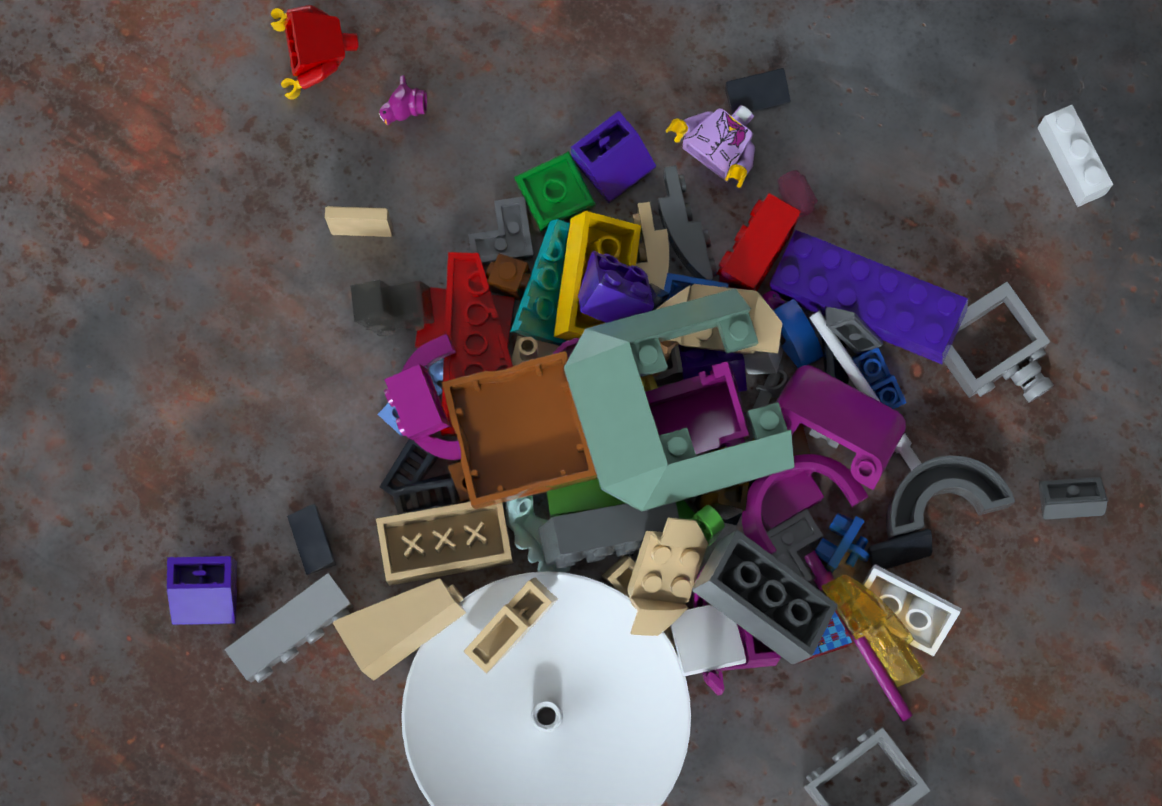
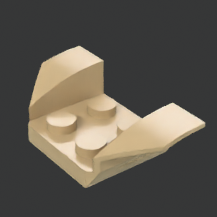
(764, 320)
(665, 575)

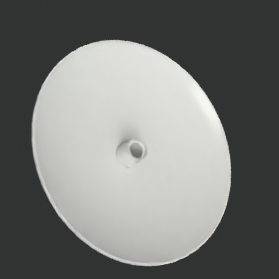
(613, 693)

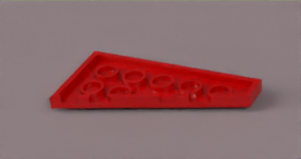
(471, 324)

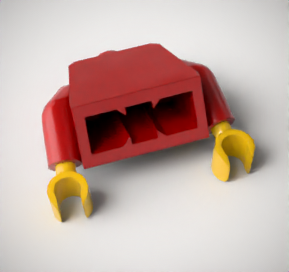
(313, 45)

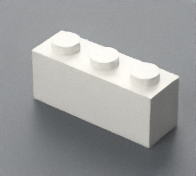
(1075, 155)

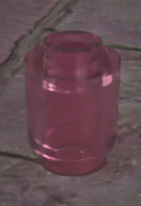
(797, 192)

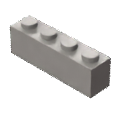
(288, 629)

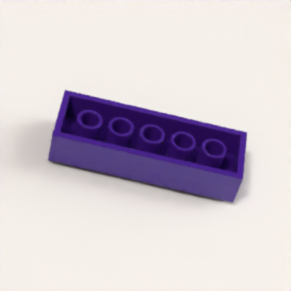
(886, 300)

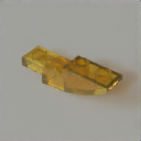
(870, 617)

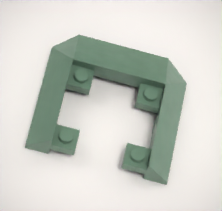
(618, 422)

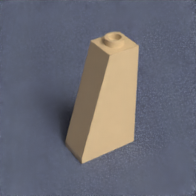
(399, 625)

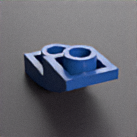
(800, 338)
(879, 378)

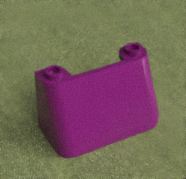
(703, 405)
(844, 417)

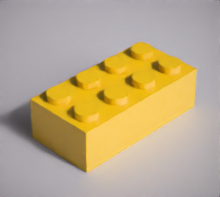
(589, 233)

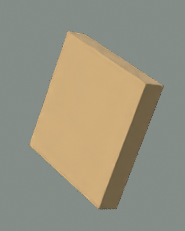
(358, 221)

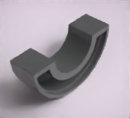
(944, 475)

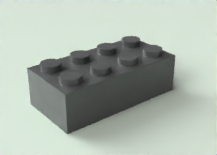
(600, 533)
(765, 597)

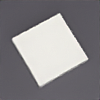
(706, 641)

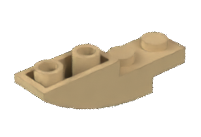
(653, 248)

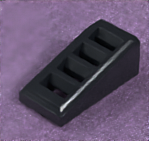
(401, 462)
(424, 485)

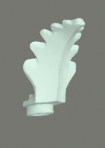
(525, 524)

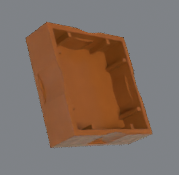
(518, 431)

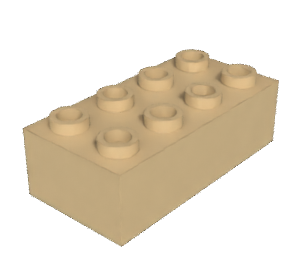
(443, 542)

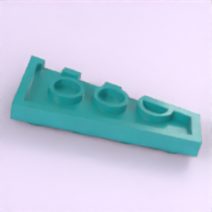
(540, 300)

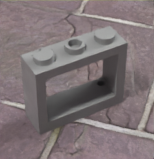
(1010, 366)
(845, 757)

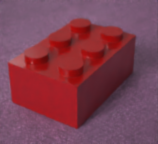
(758, 244)

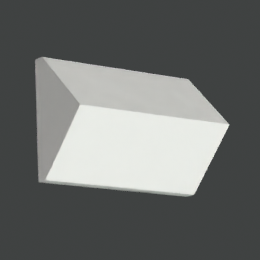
(920, 611)

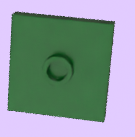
(554, 190)

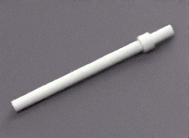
(859, 381)

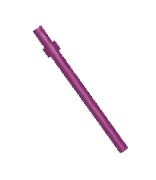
(863, 645)

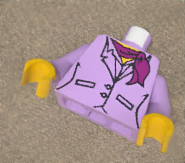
(719, 141)

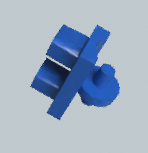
(848, 530)

